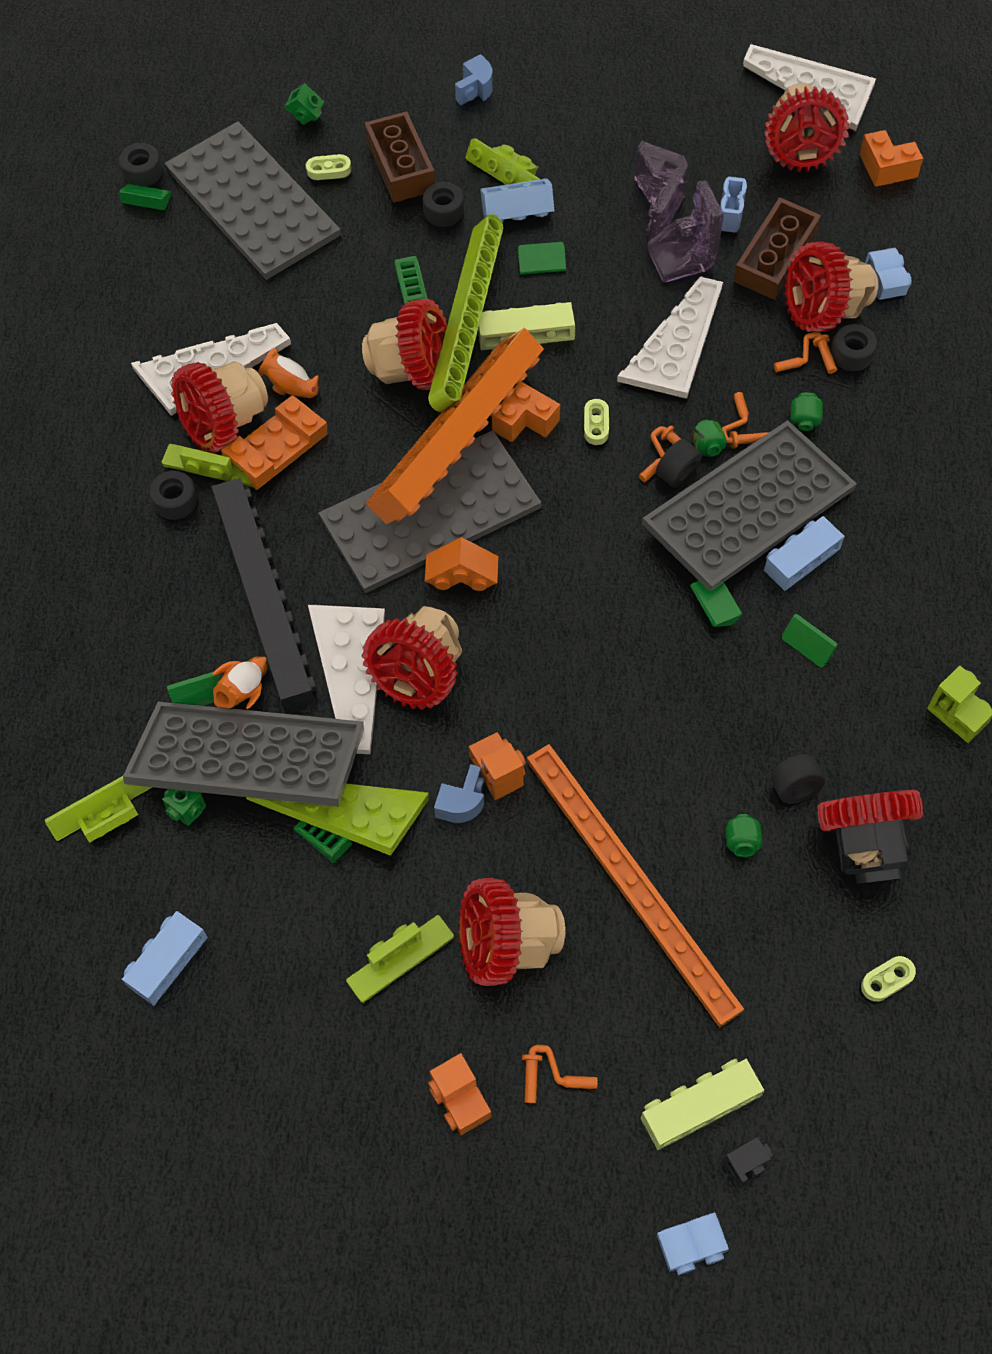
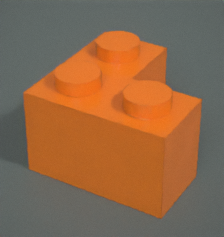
(888, 162)
(525, 409)
(462, 563)
(499, 765)
(457, 1089)

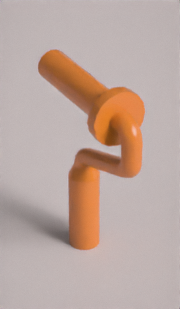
(820, 341)
(667, 433)
(735, 439)
(531, 1074)

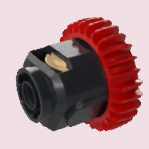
(872, 832)

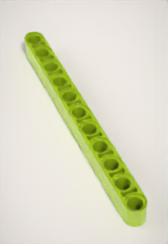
(465, 314)

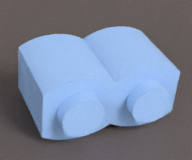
(733, 203)
(891, 274)
(693, 1243)

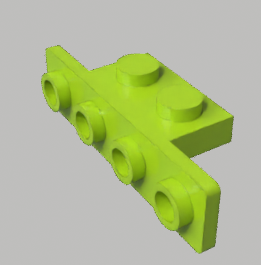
(501, 163)
(203, 464)
(97, 812)
(398, 955)

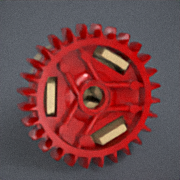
(806, 127)
(827, 286)
(406, 345)
(216, 402)
(414, 657)
(506, 931)

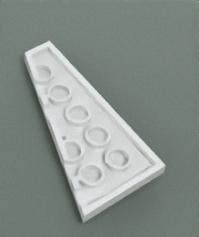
(789, 70)
(675, 347)
(245, 349)
(340, 641)

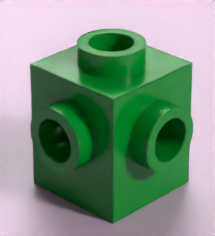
(304, 104)
(183, 805)

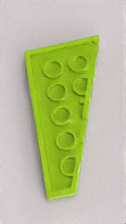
(365, 814)

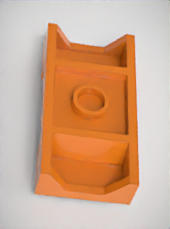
(277, 442)

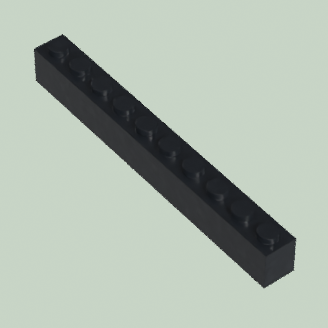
(263, 595)

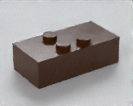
(399, 156)
(773, 246)

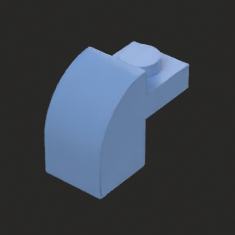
(476, 80)
(461, 804)

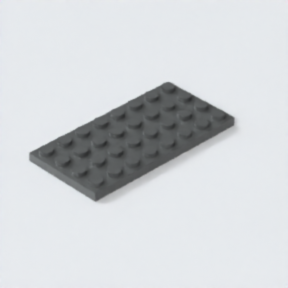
(252, 200)
(471, 501)
(748, 505)
(245, 753)

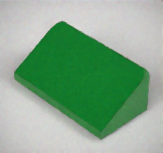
(145, 196)
(541, 258)
(717, 604)
(809, 641)
(194, 690)

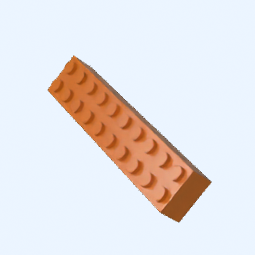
(455, 428)

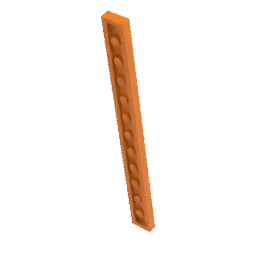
(635, 886)

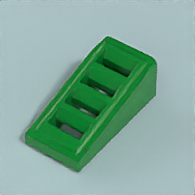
(409, 267)
(332, 853)

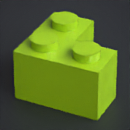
(958, 706)

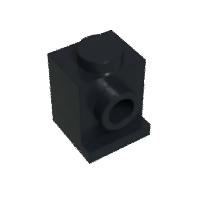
(748, 1160)

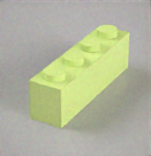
(543, 322)
(701, 1103)

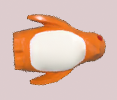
(288, 376)
(239, 682)

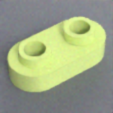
(328, 167)
(596, 423)
(886, 978)

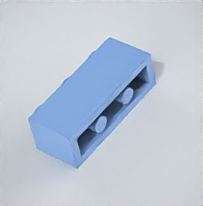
(518, 200)
(803, 552)
(164, 957)

